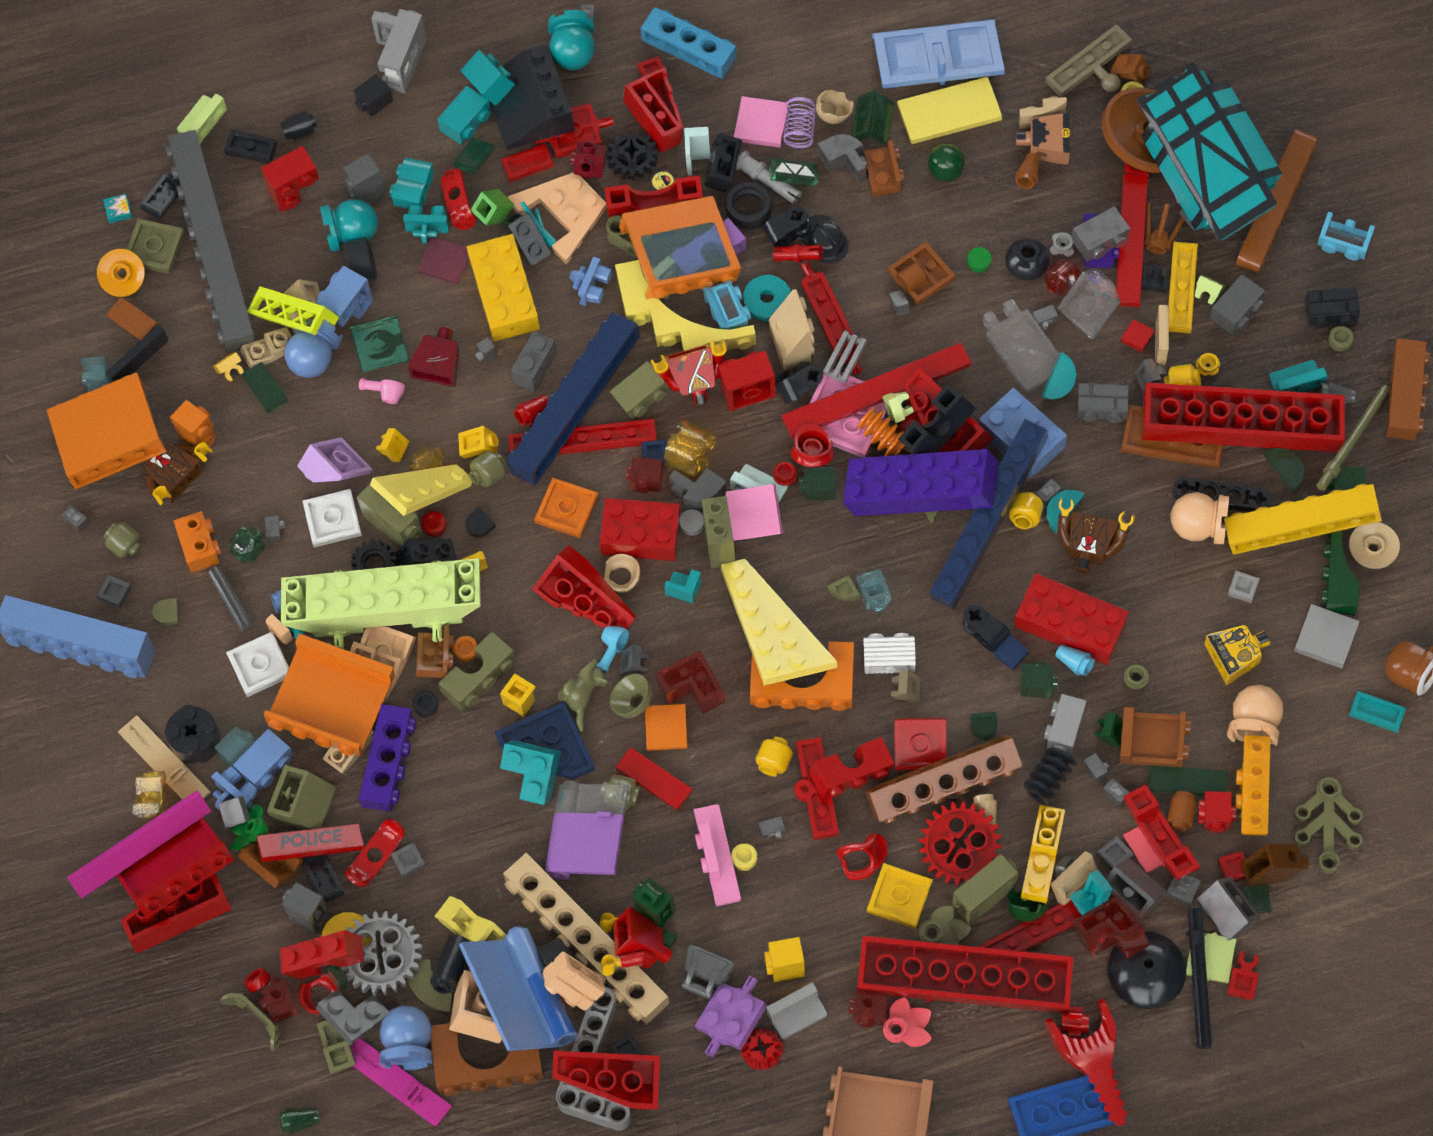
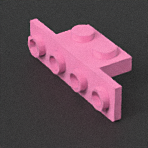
(717, 855)

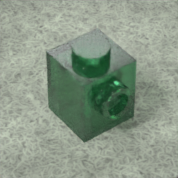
(818, 483)
(1038, 680)

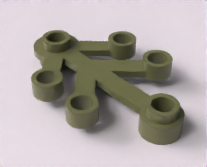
(1329, 821)

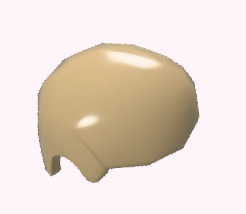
(833, 107)

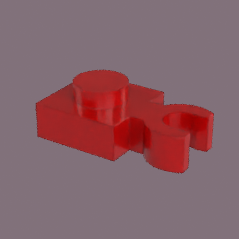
(1243, 980)

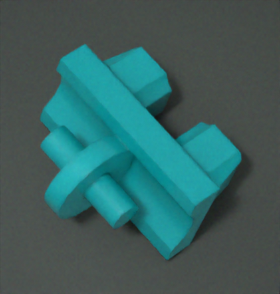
(426, 225)

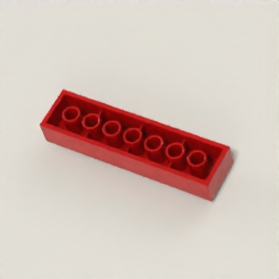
(1243, 417)
(965, 974)

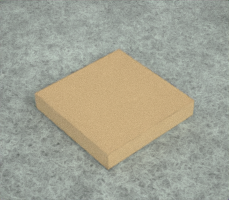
(1162, 335)

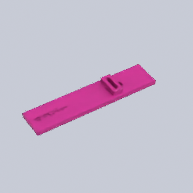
(400, 1084)

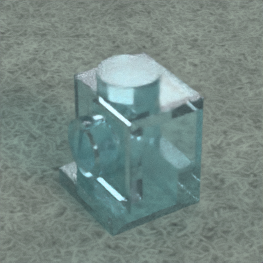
(94, 372)
(874, 583)

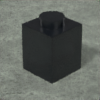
(373, 96)

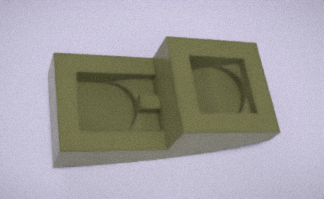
(336, 1050)

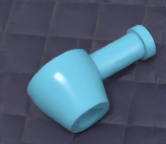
(616, 640)

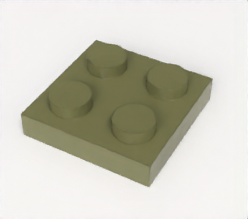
(156, 244)

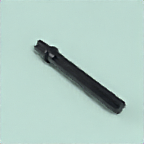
(1199, 977)

